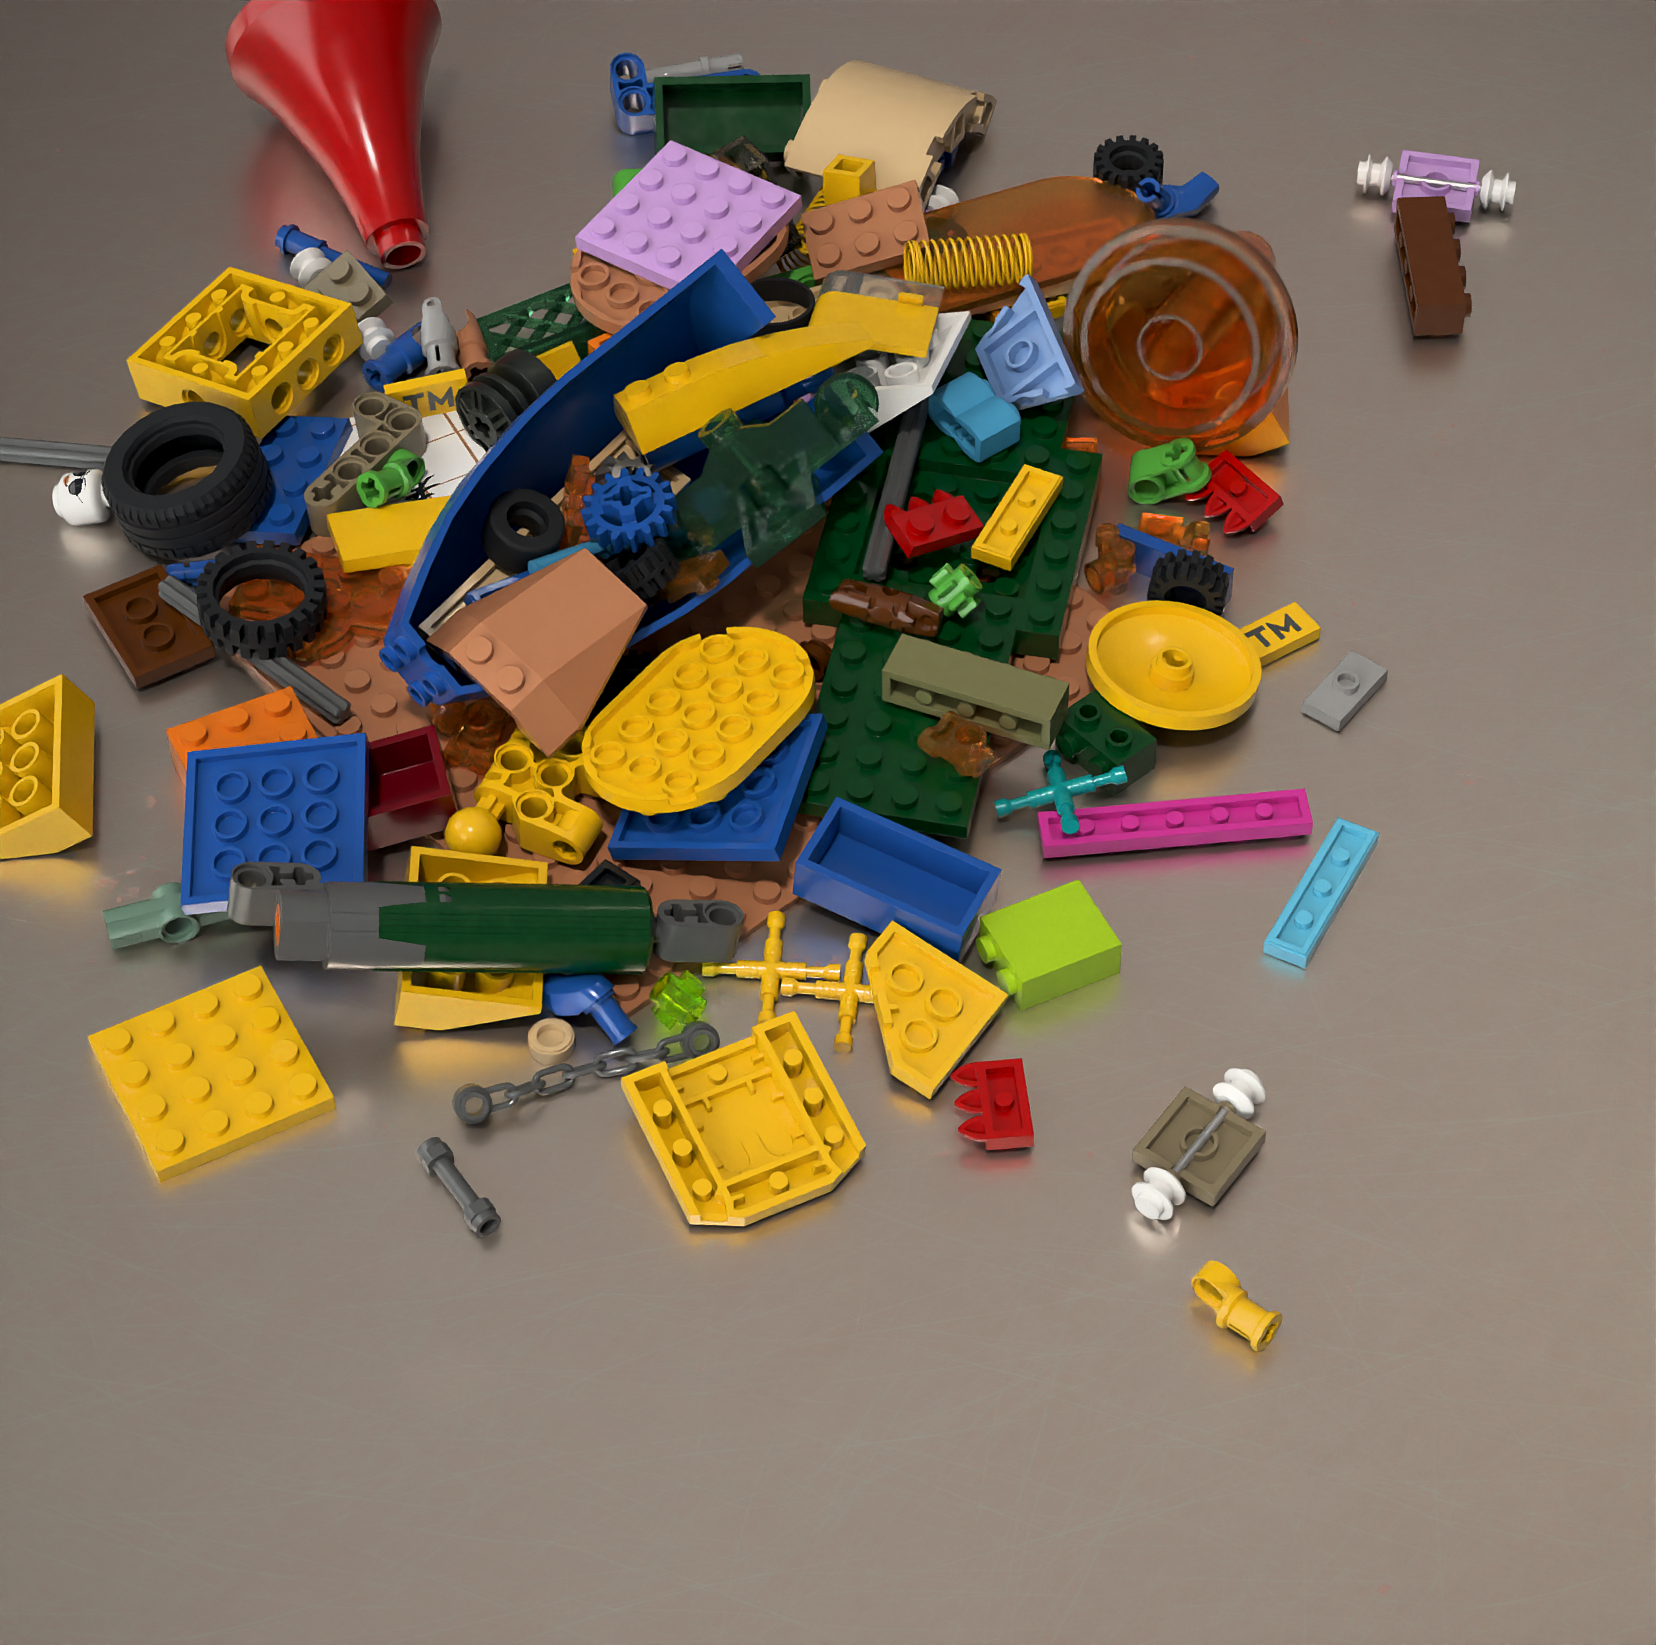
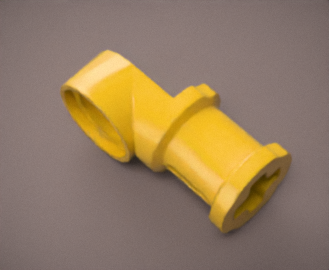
(1223, 1291)

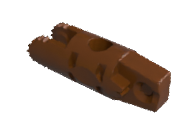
(887, 607)

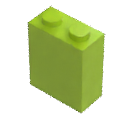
(1049, 945)

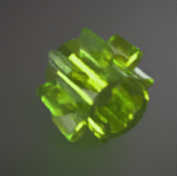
(677, 999)

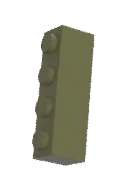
(977, 689)

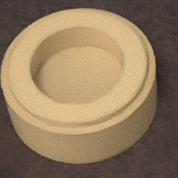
(551, 1041)

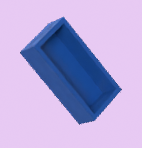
(889, 873)

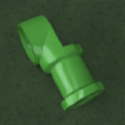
(393, 480)

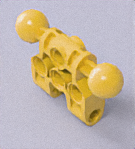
(535, 798)

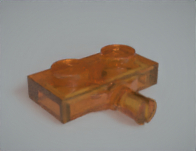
(576, 486)

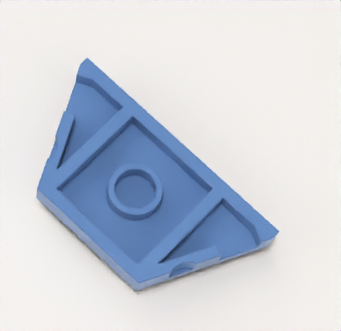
(1027, 354)

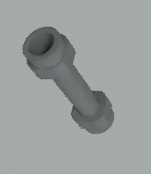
(478, 1212)

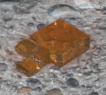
(1172, 530)

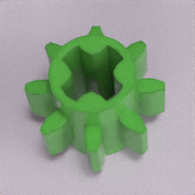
(955, 590)

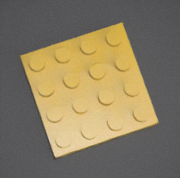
(211, 1073)

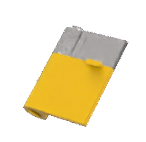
(891, 310)

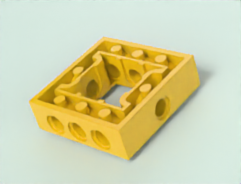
(305, 335)

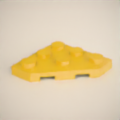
(926, 1007)

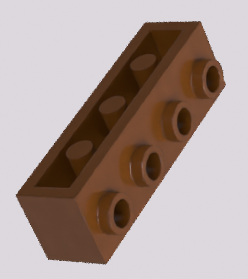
(1431, 266)

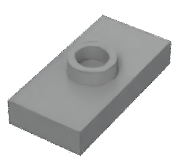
(1344, 690)

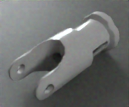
(437, 338)

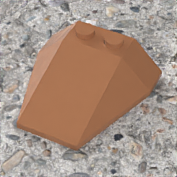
(545, 644)

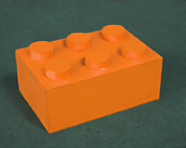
(256, 721)

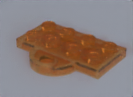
(356, 604)

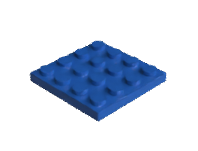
(274, 805)
(744, 825)

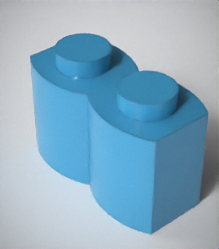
(974, 416)

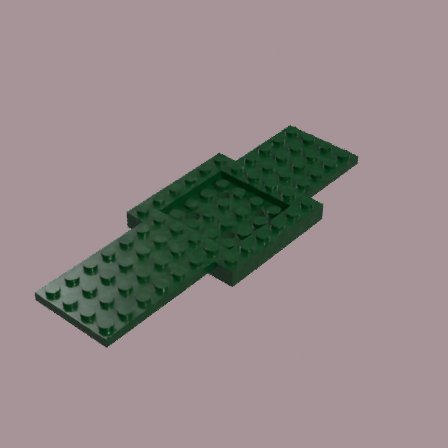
(872, 743)

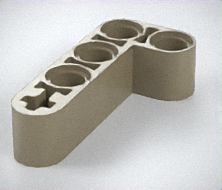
(382, 429)

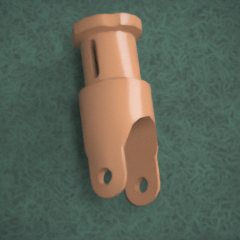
(472, 349)

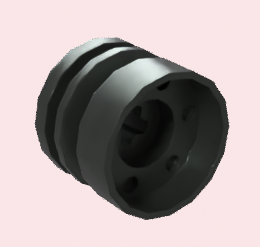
(501, 395)

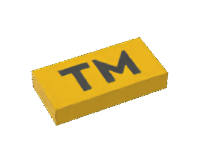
(430, 393)
(1281, 632)

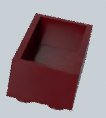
(408, 788)

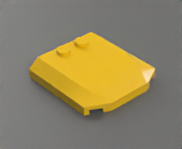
(747, 1126)

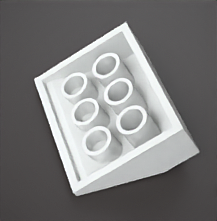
(907, 379)

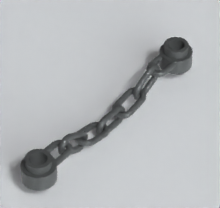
(686, 1041)

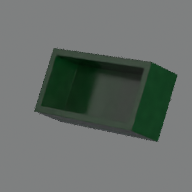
(719, 109)

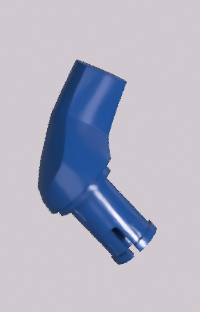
(1178, 201)
(587, 993)

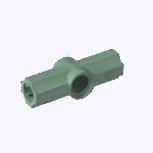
(156, 918)

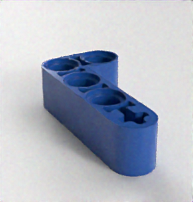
(638, 93)

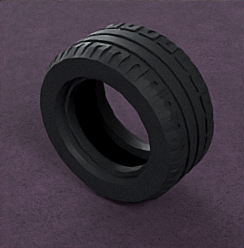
(200, 516)

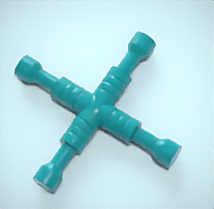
(1061, 791)

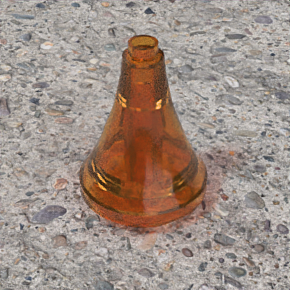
(1182, 332)

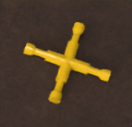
(772, 968)
(848, 992)

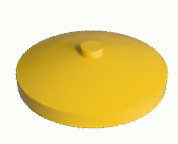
(1173, 665)

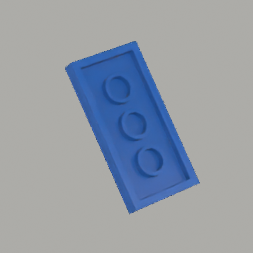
(297, 455)

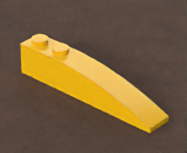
(730, 377)

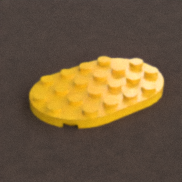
(698, 720)

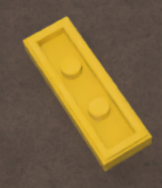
(1017, 517)

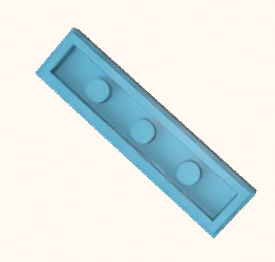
(1321, 893)

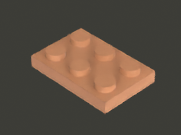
(865, 231)

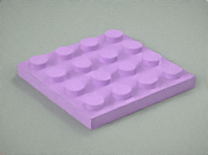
(684, 213)

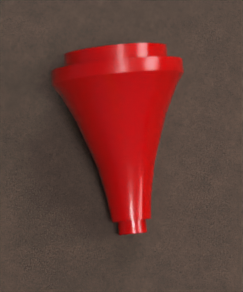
(353, 96)

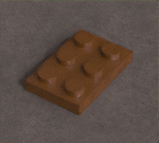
(145, 630)

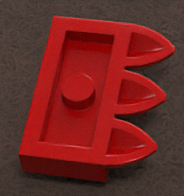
(1239, 492)
(934, 525)
(997, 1102)

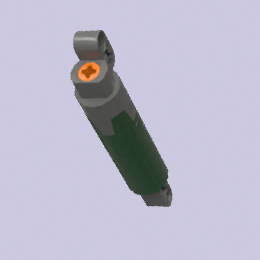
(476, 924)

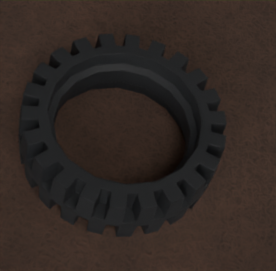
(264, 635)

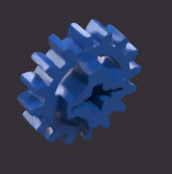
(629, 510)

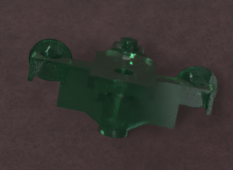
(764, 472)

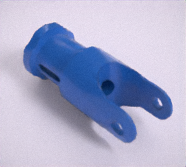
(399, 359)

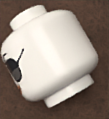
(81, 498)

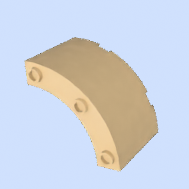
(887, 118)

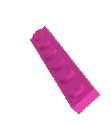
(1178, 823)

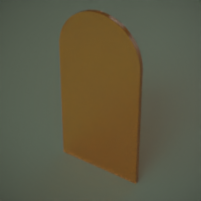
(1061, 215)

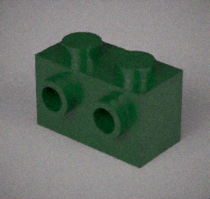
(1105, 738)

